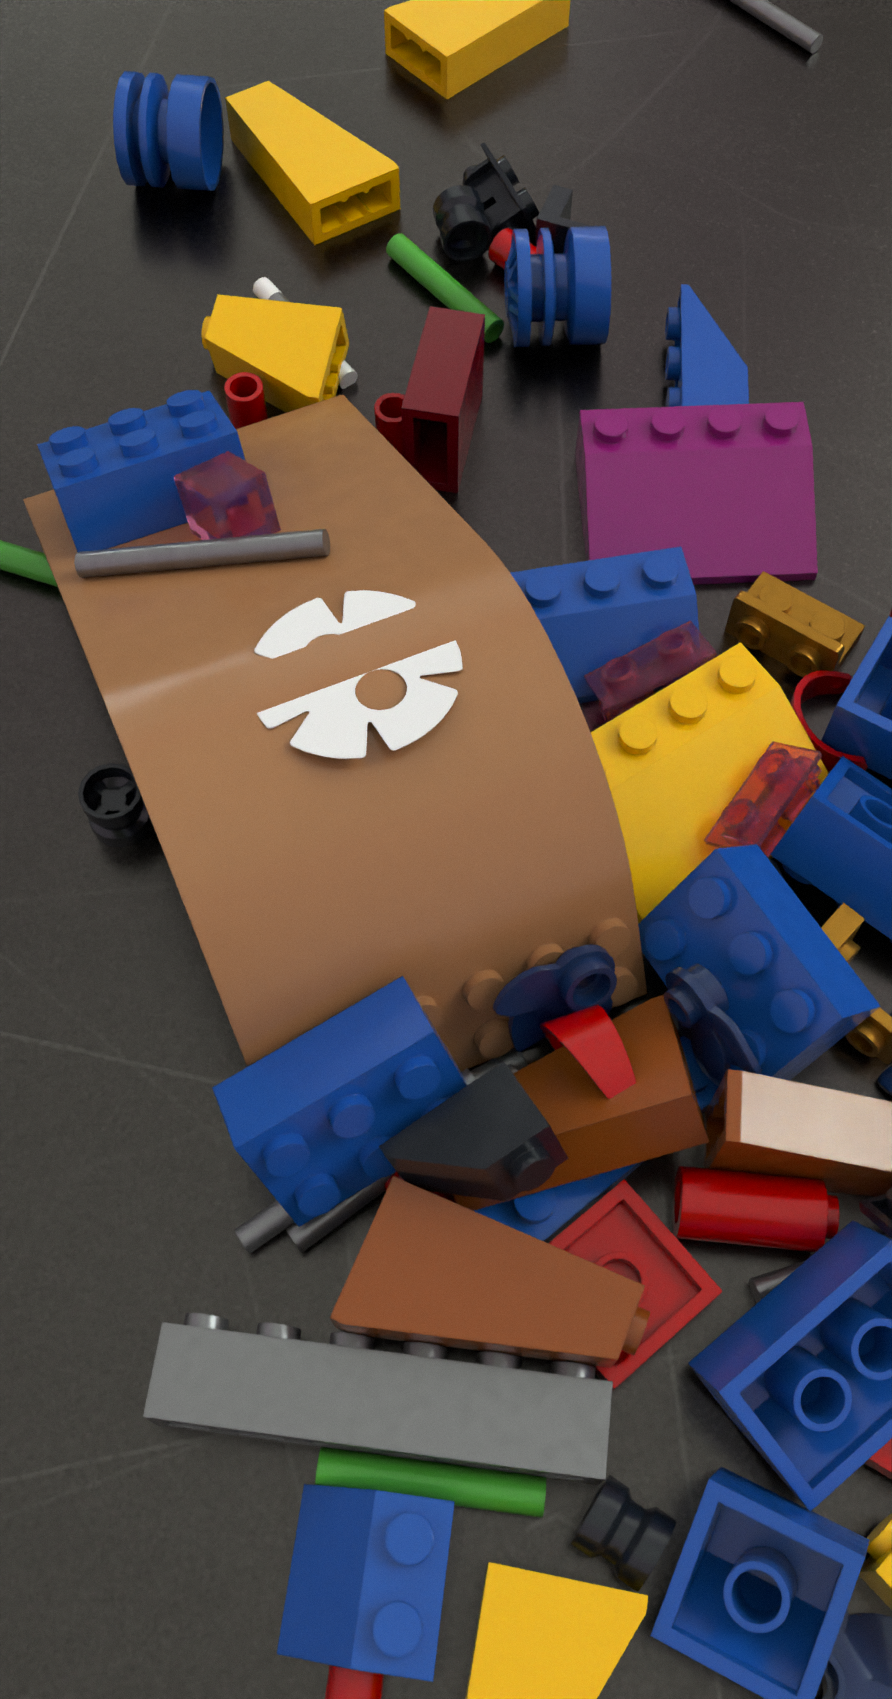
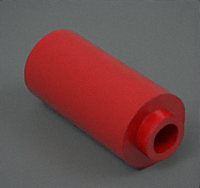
(753, 1209)

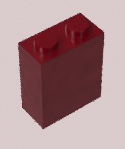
(444, 396)

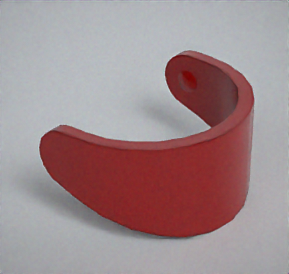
(816, 684)
(595, 1046)

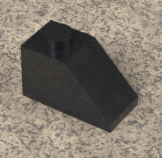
(479, 1142)

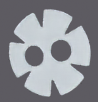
(336, 717)

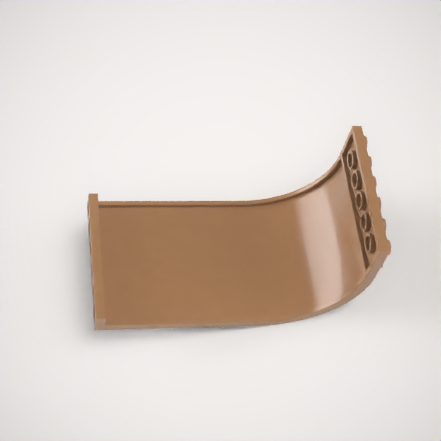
(342, 874)

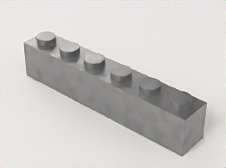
(381, 1400)

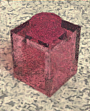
(227, 499)

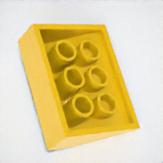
(685, 758)

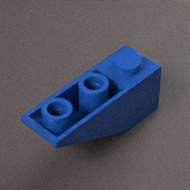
(702, 358)

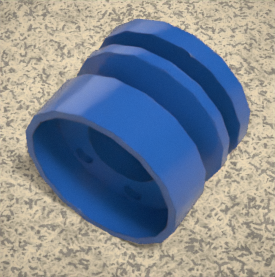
(168, 130)
(559, 286)

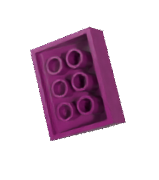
(705, 478)

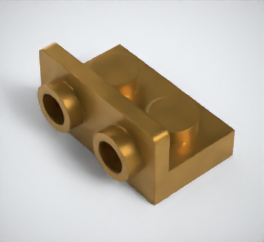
(792, 626)

